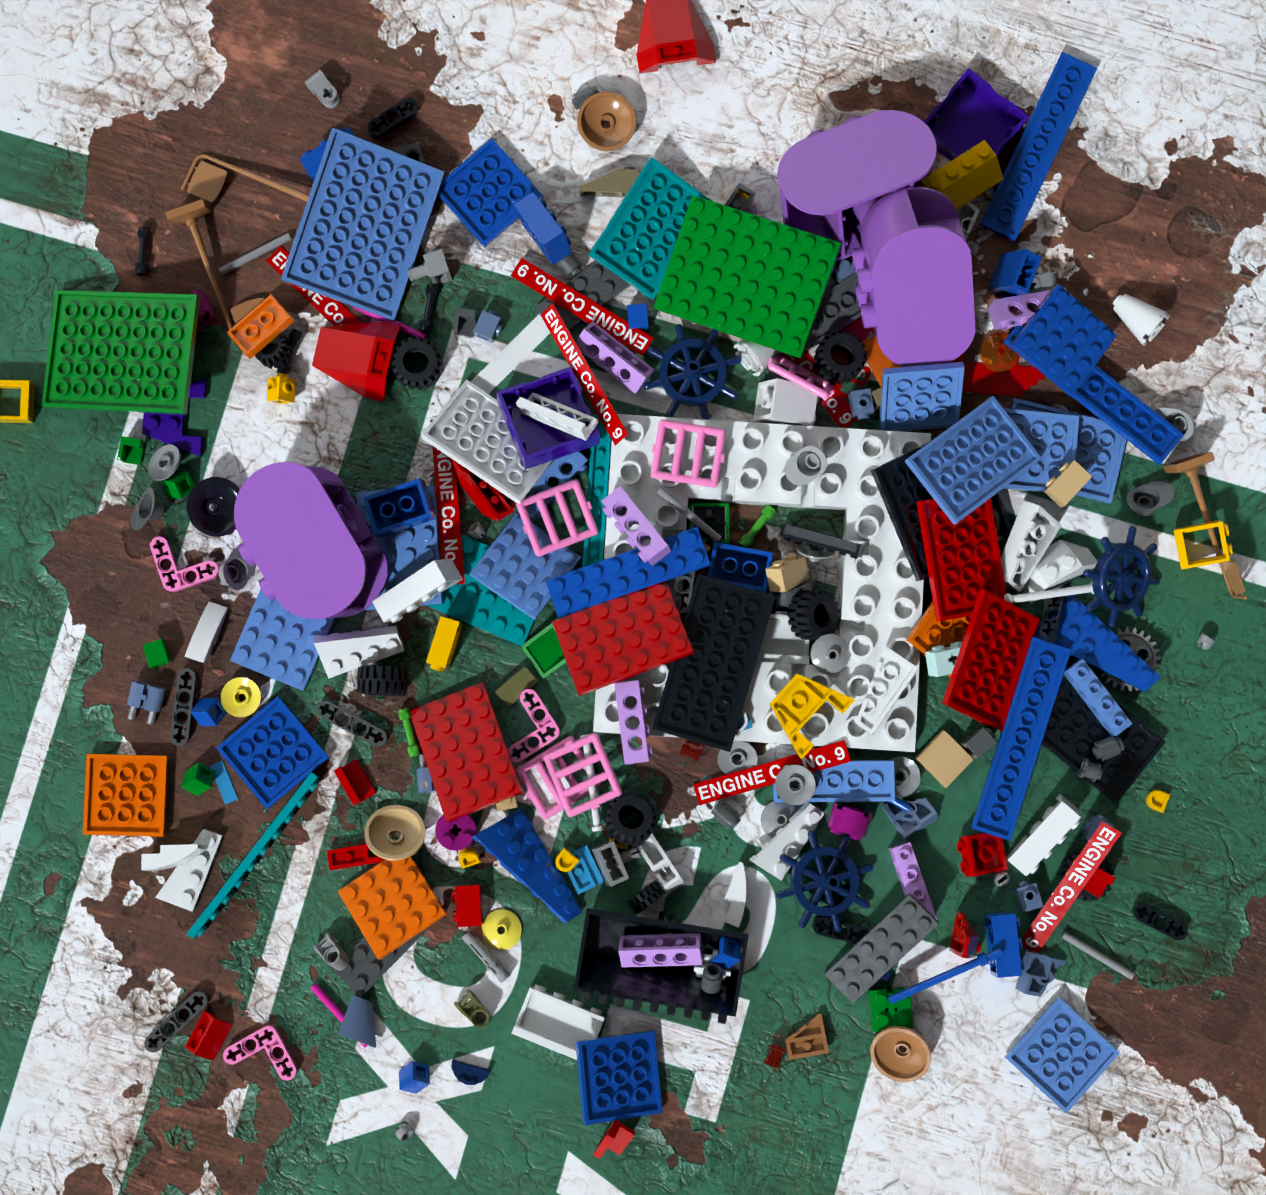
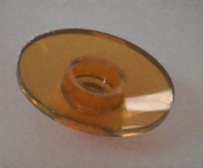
(992, 359)

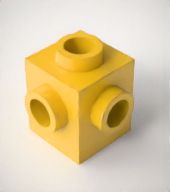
(281, 389)

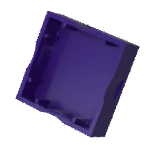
(974, 114)
(536, 440)

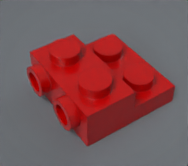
(981, 854)

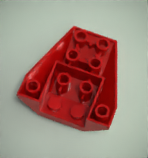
(672, 35)
(358, 355)

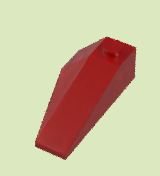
(964, 938)

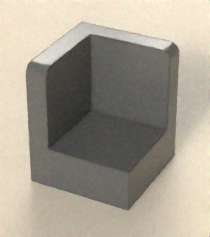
(465, 322)

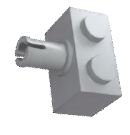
(433, 267)
(612, 862)

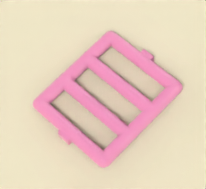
(806, 384)
(682, 428)
(574, 535)
(599, 756)
(537, 762)

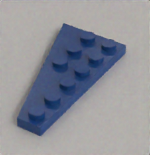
(1101, 647)
(526, 858)

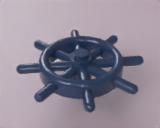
(692, 372)
(1121, 576)
(824, 881)

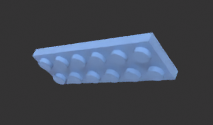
(853, 782)

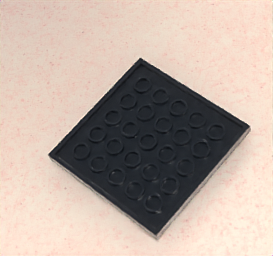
(900, 492)

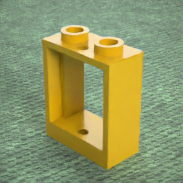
(26, 403)
(1180, 543)
(444, 644)

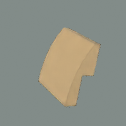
(944, 758)

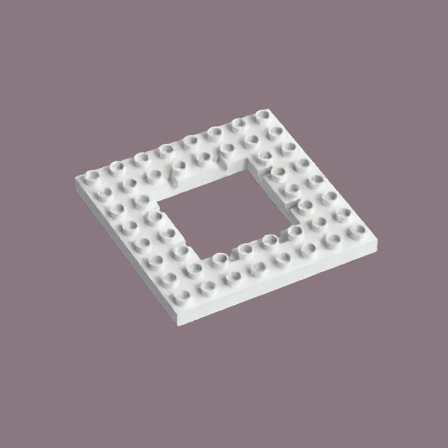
(877, 591)

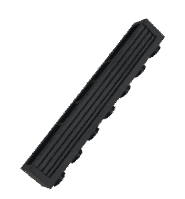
(822, 541)

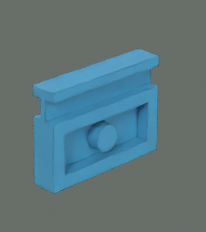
(585, 873)

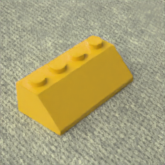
(966, 175)

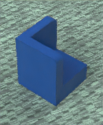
(637, 316)
(208, 712)
(728, 953)
(414, 1077)

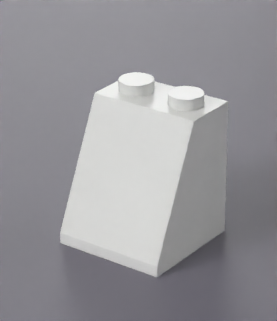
(784, 403)

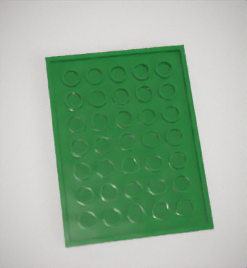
(747, 276)
(121, 351)

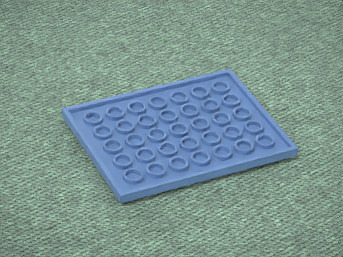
(362, 224)

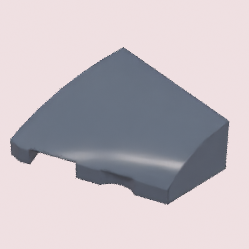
(917, 818)
(1037, 972)
(359, 1022)

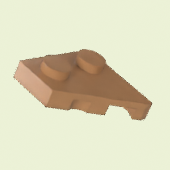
(808, 1040)

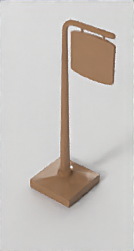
(209, 180)
(189, 215)
(1189, 466)

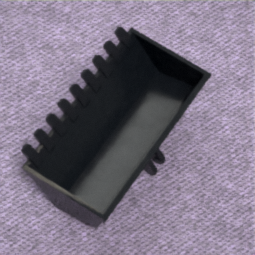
(674, 986)

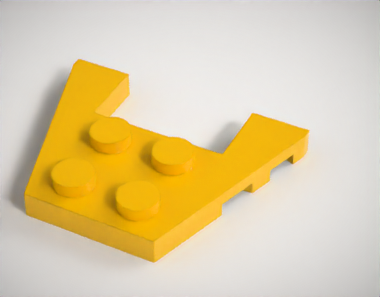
(799, 702)

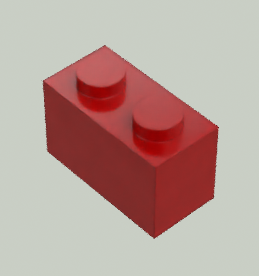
(468, 905)

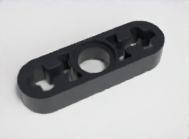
(394, 109)
(1056, 624)
(1175, 923)
(824, 932)

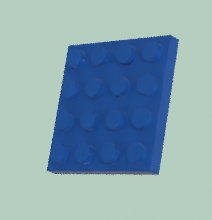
(485, 191)
(1064, 340)
(272, 752)
(618, 1077)

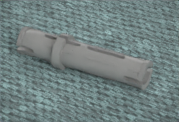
(486, 956)

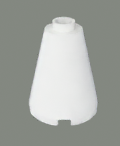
(1140, 317)
(754, 356)

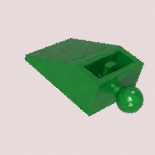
(545, 651)

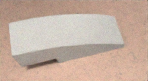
(206, 632)
(171, 856)
(660, 864)
(736, 896)

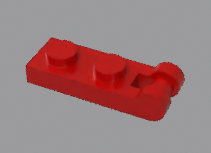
(351, 857)

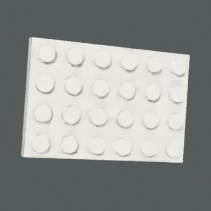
(477, 438)

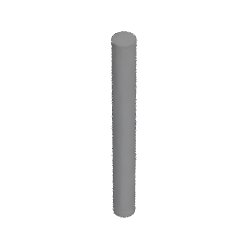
(254, 254)
(688, 514)
(1098, 955)

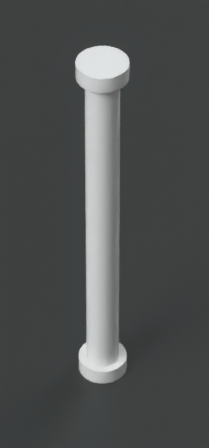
(1049, 593)
(592, 790)

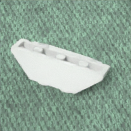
(1059, 566)

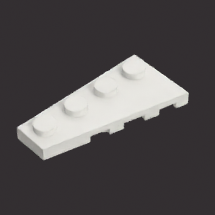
(887, 685)
(788, 841)
(188, 879)

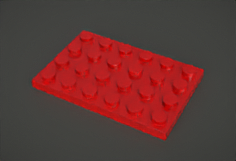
(960, 558)
(622, 638)
(990, 660)
(465, 752)

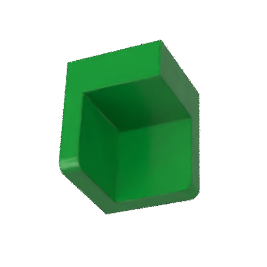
(131, 450)
(177, 485)
(157, 653)
(198, 779)

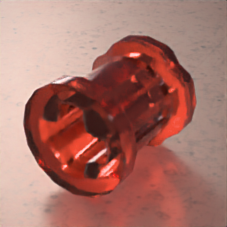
(691, 750)
(774, 1056)

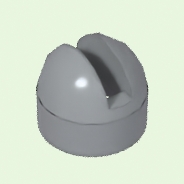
(476, 530)
(1205, 642)
(998, 875)
(404, 1132)

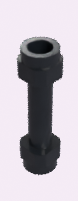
(141, 267)
(431, 292)
(295, 337)

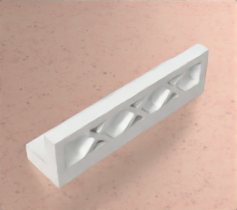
(557, 419)

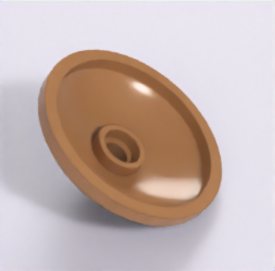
(609, 108)
(898, 1062)

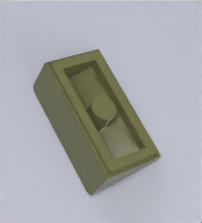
(512, 689)

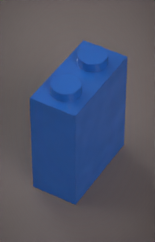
(1014, 273)

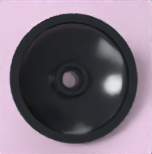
(222, 495)

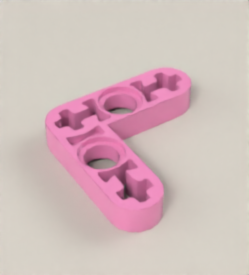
(180, 575)
(540, 724)
(269, 1046)

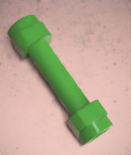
(767, 513)
(413, 748)

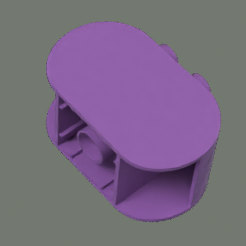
(843, 171)
(915, 278)
(309, 541)

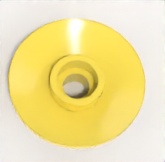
(231, 693)
(512, 929)

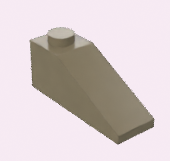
(611, 185)

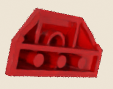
(486, 497)

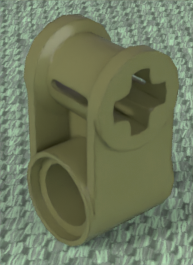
(472, 1008)

